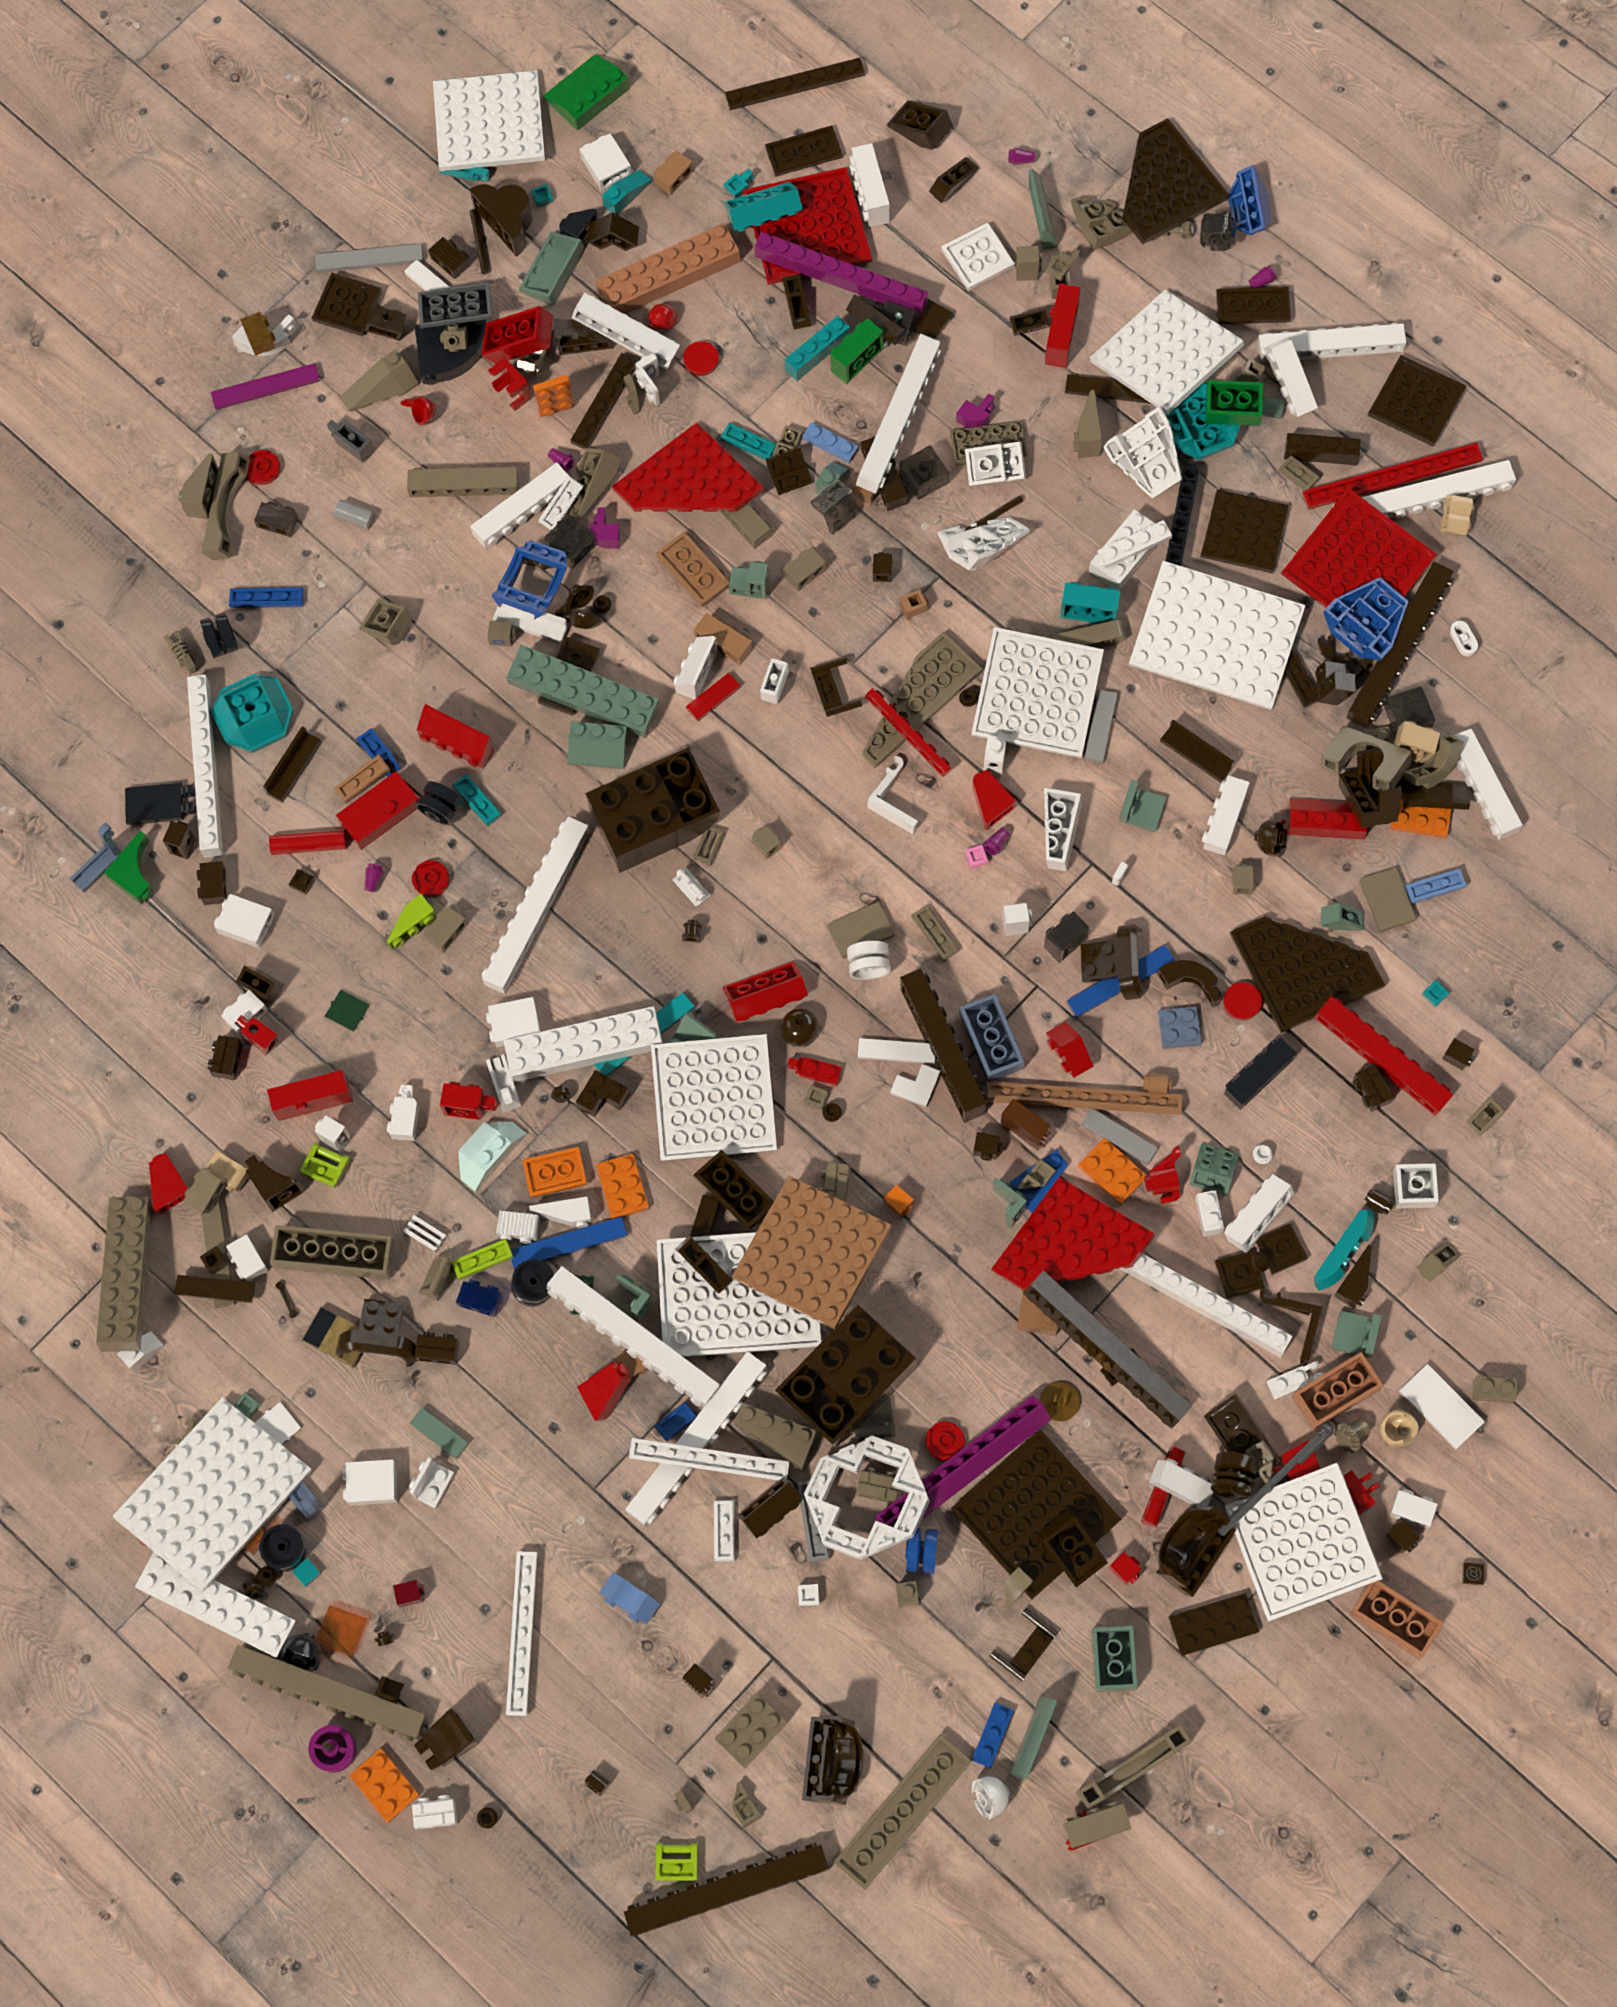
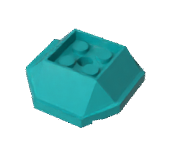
(1197, 439)
(258, 727)

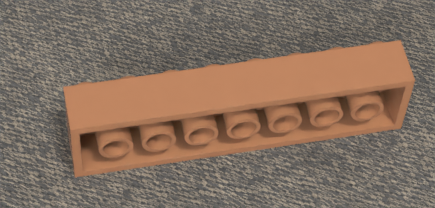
(669, 270)

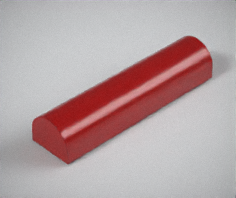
(307, 842)
(1158, 1496)

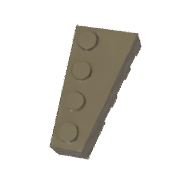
(778, 1434)

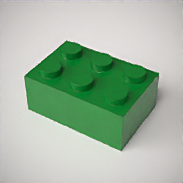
(856, 350)
(1234, 403)

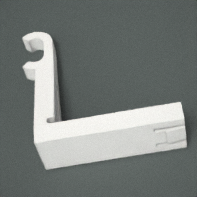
(886, 810)
(503, 1084)

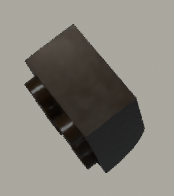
(653, 809)
(847, 1376)

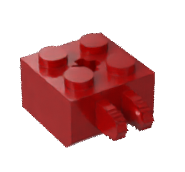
(465, 1101)
(1359, 1494)

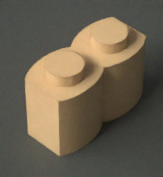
(1457, 515)
(230, 1170)

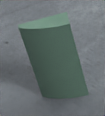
(1041, 210)
(552, 267)
(1033, 1738)

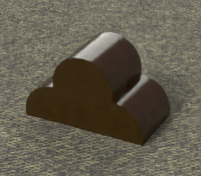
(505, 212)

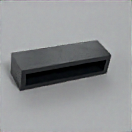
(1260, 1073)

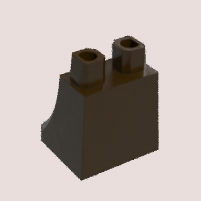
(273, 1186)
(446, 1739)

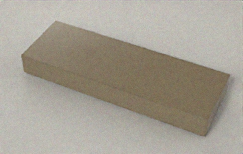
(935, 933)

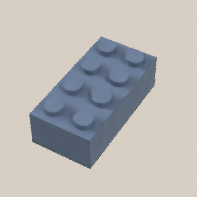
(991, 1038)

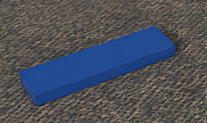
(266, 597)

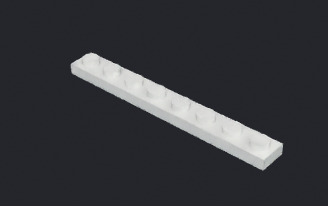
(708, 1459)
(521, 1634)

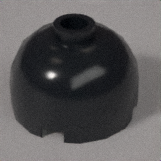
(303, 1651)

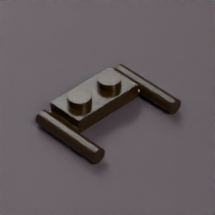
(827, 688)
(1031, 1649)

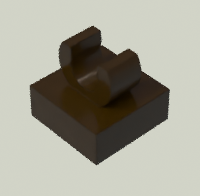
(301, 881)

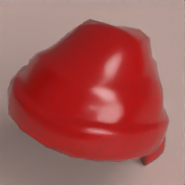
(662, 317)
(422, 409)

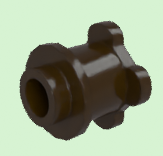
(692, 931)

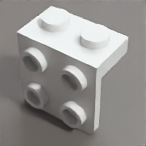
(645, 371)

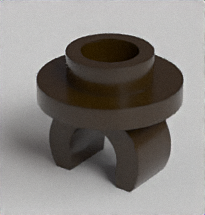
(254, 1590)

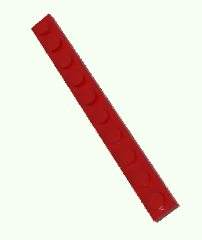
(1394, 475)

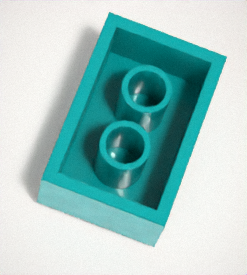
(1089, 603)

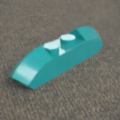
(1330, 1270)

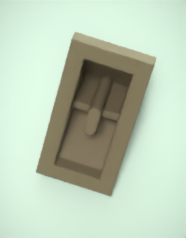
(1486, 1116)

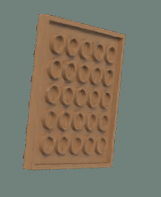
(812, 1252)

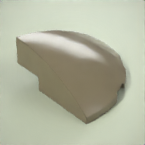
(1099, 221)

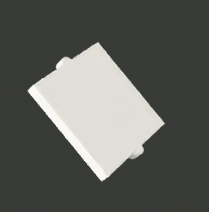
(278, 1424)

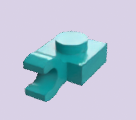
(737, 183)

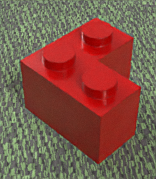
(1070, 1048)

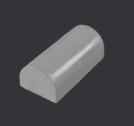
(354, 514)

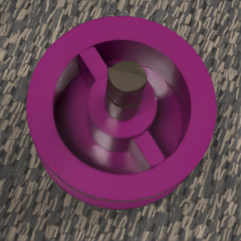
(332, 1749)

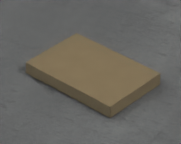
(1388, 899)
(860, 926)

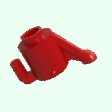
(1164, 1178)

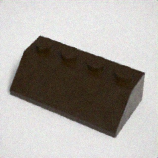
(734, 1190)

